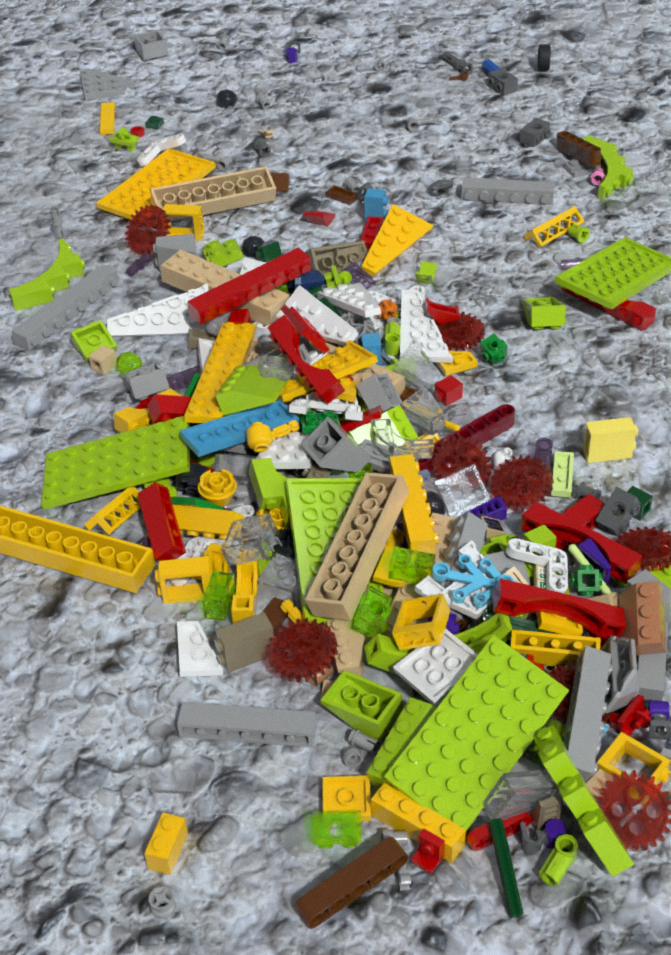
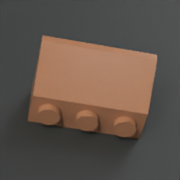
(644, 617)

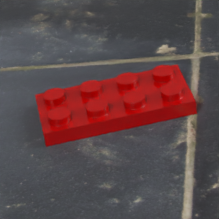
(306, 328)

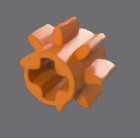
(388, 309)

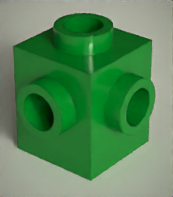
(493, 349)
(594, 580)

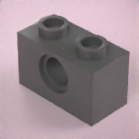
(503, 81)
(534, 132)
(618, 500)

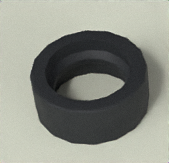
(544, 57)

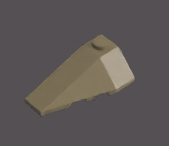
(340, 255)

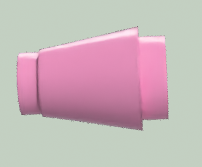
(597, 176)

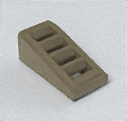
(195, 334)
(546, 810)

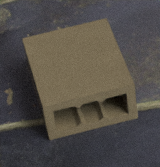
(244, 642)

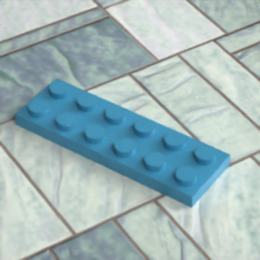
(232, 428)

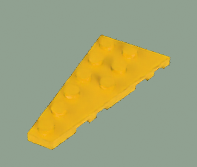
(395, 236)
(341, 363)

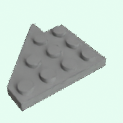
(102, 85)

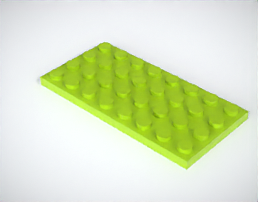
(616, 273)
(115, 463)
(315, 517)
(476, 733)

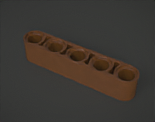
(579, 148)
(350, 882)

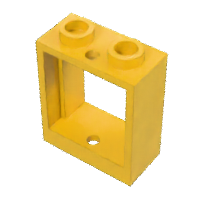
(186, 210)
(183, 568)
(423, 634)
(626, 744)

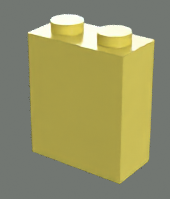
(609, 439)

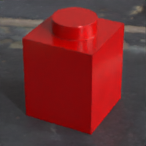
(448, 390)

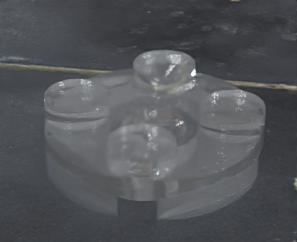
(276, 367)

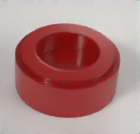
(137, 131)

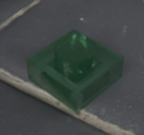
(154, 122)

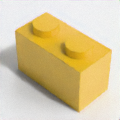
(166, 843)

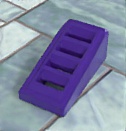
(493, 508)
(595, 558)

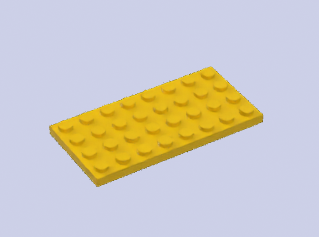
(166, 169)

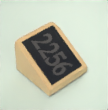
(494, 527)

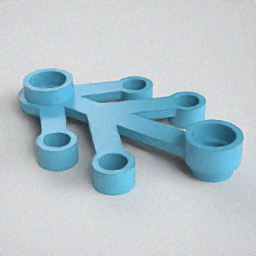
(475, 578)

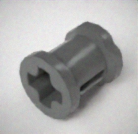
(261, 146)
(583, 490)

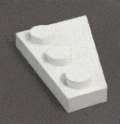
(194, 651)

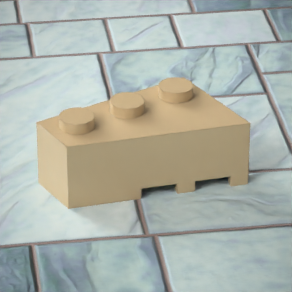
(350, 647)

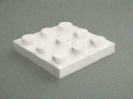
(288, 452)
(436, 667)

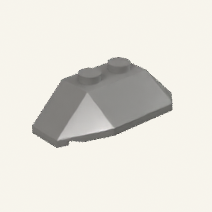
(624, 674)

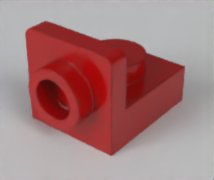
(240, 316)
(430, 851)

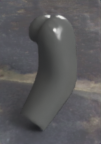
(440, 184)

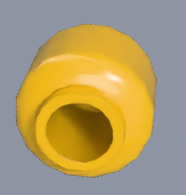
(259, 437)

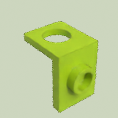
(426, 272)

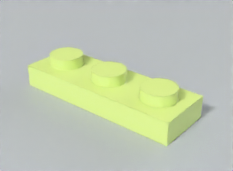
(562, 474)

